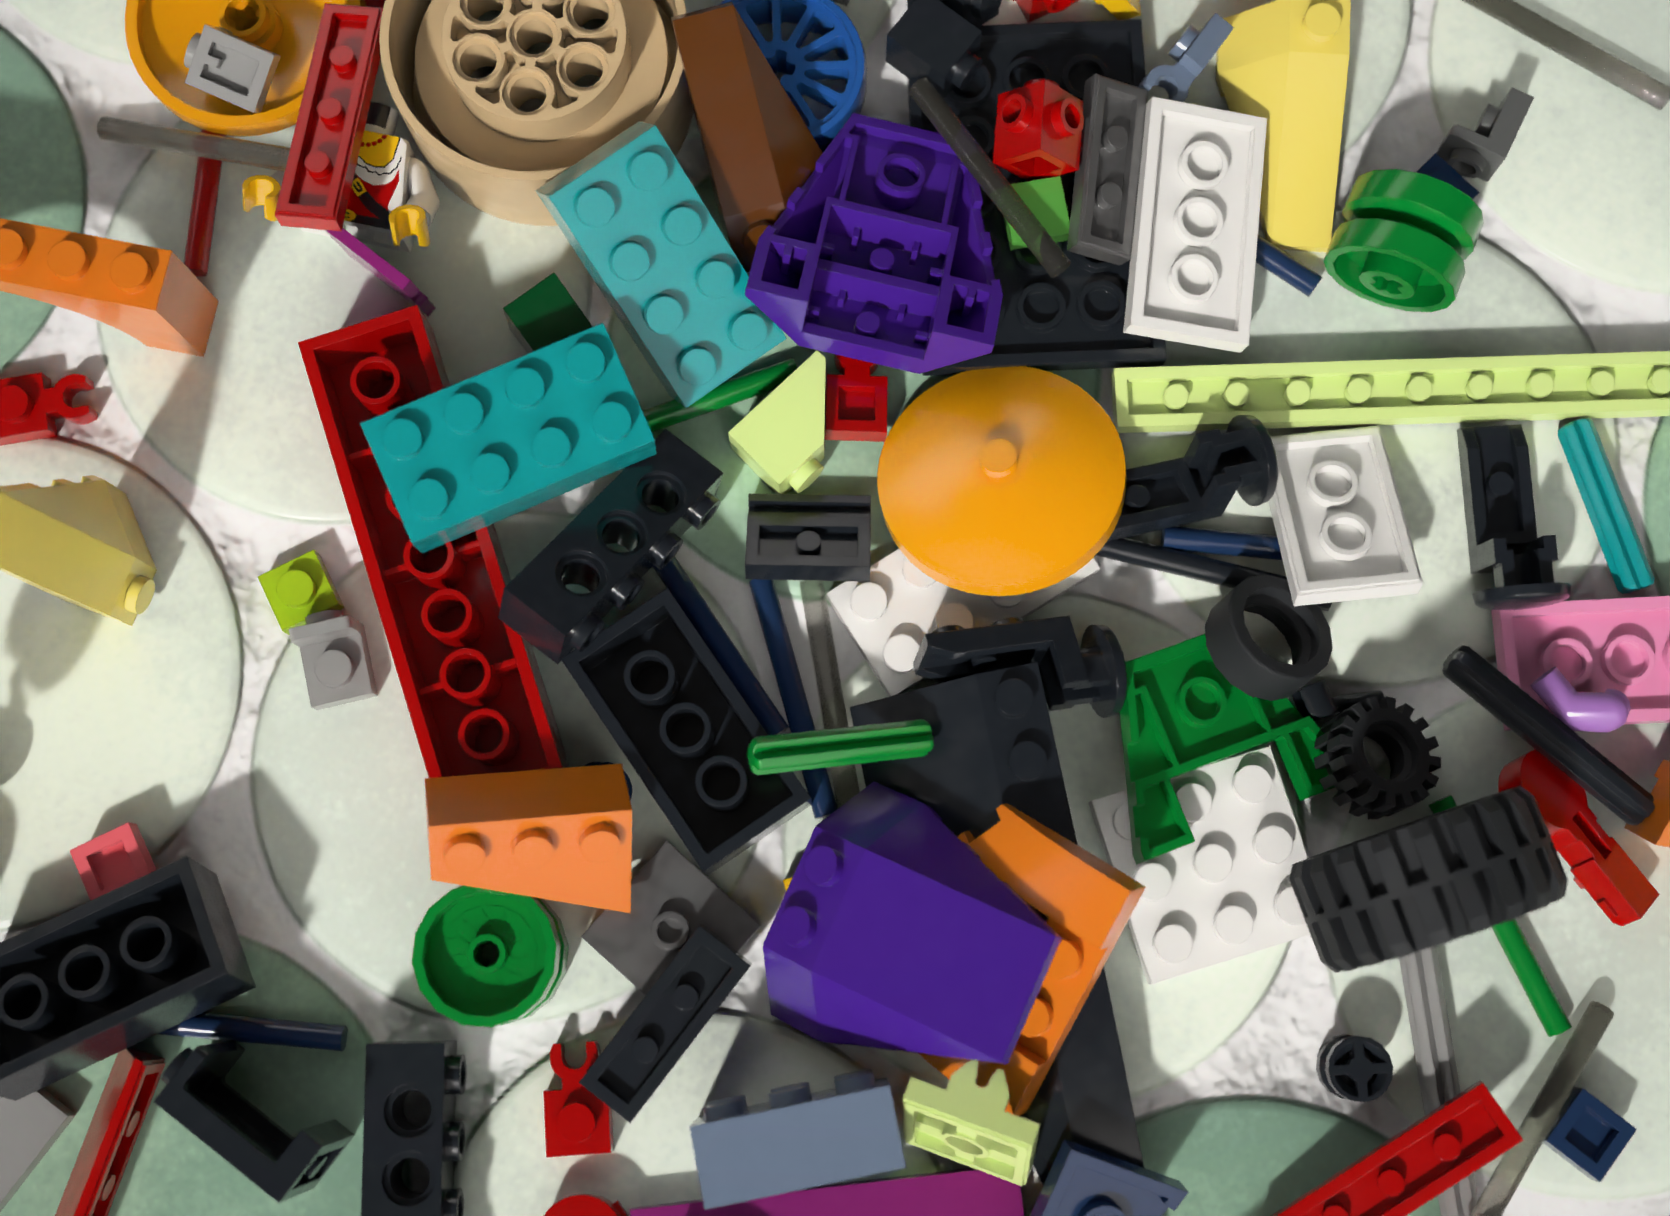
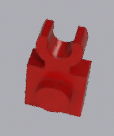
(856, 402)
(32, 406)
(573, 1115)

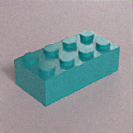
(660, 262)
(509, 438)

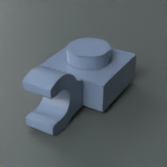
(1192, 54)

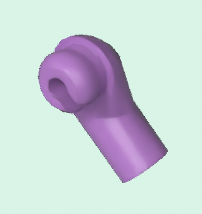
(1582, 710)

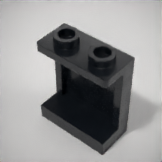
(240, 1131)

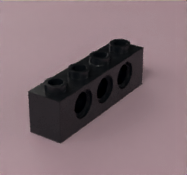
(557, 619)
(390, 1139)

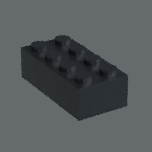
(684, 731)
(115, 974)

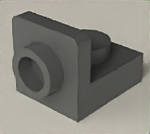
(1484, 149)

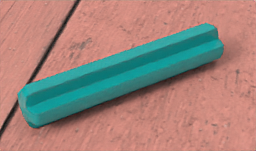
(1605, 506)

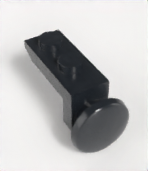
(1202, 480)
(1504, 522)
(1067, 672)

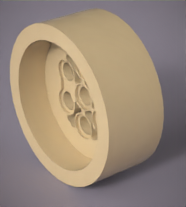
(474, 126)

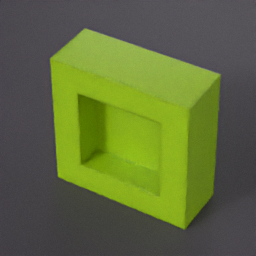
(300, 590)

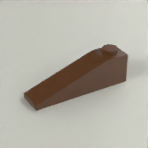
(746, 125)

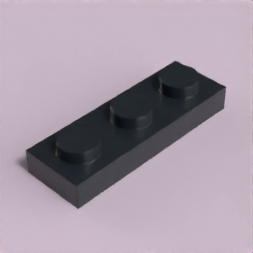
(665, 1023)

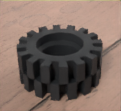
(1403, 745)

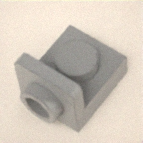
(230, 67)
(334, 659)

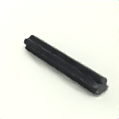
(1548, 735)

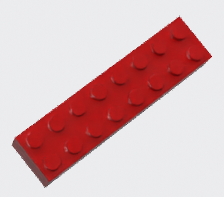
(460, 667)

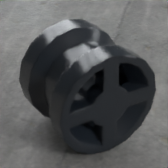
(1368, 1068)

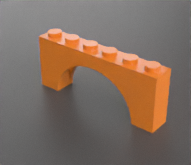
(109, 280)

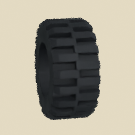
(1429, 881)

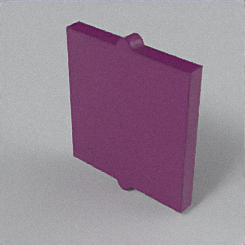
(382, 269)

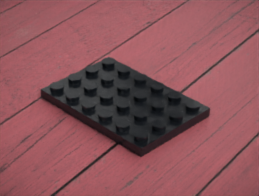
(1080, 313)

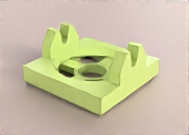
(971, 1124)

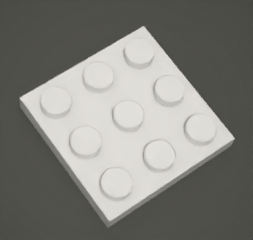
(1227, 887)

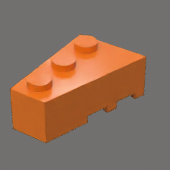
(535, 833)

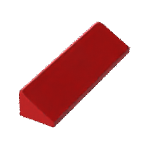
(112, 1134)

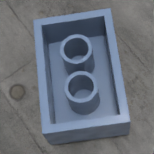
(796, 1139)

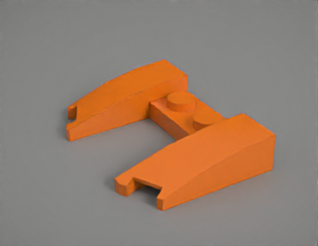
(1085, 906)

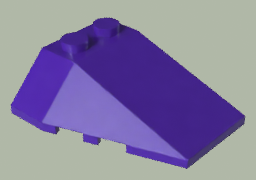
(882, 253)
(903, 938)

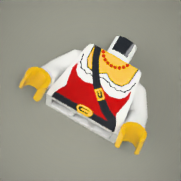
(389, 191)

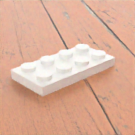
(1196, 225)
(904, 604)

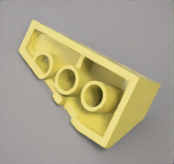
(1292, 69)
(77, 545)

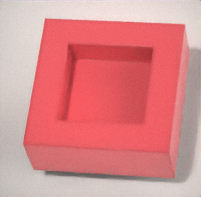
(112, 860)

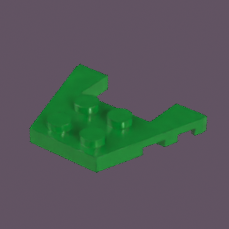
(1187, 717)

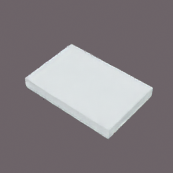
(1341, 518)

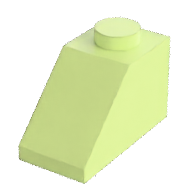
(787, 430)

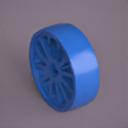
(800, 64)

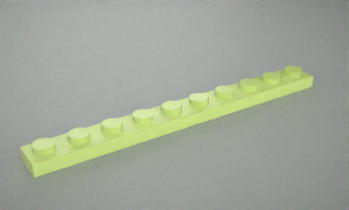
(1393, 391)

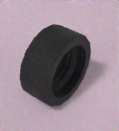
(1244, 661)

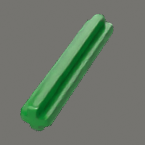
(839, 746)

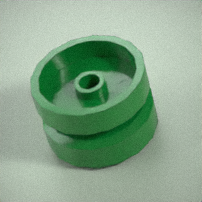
(1404, 240)
(457, 977)

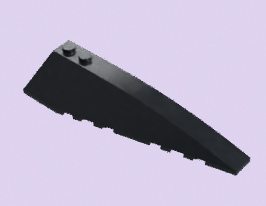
(991, 751)

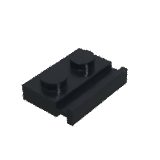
(808, 537)

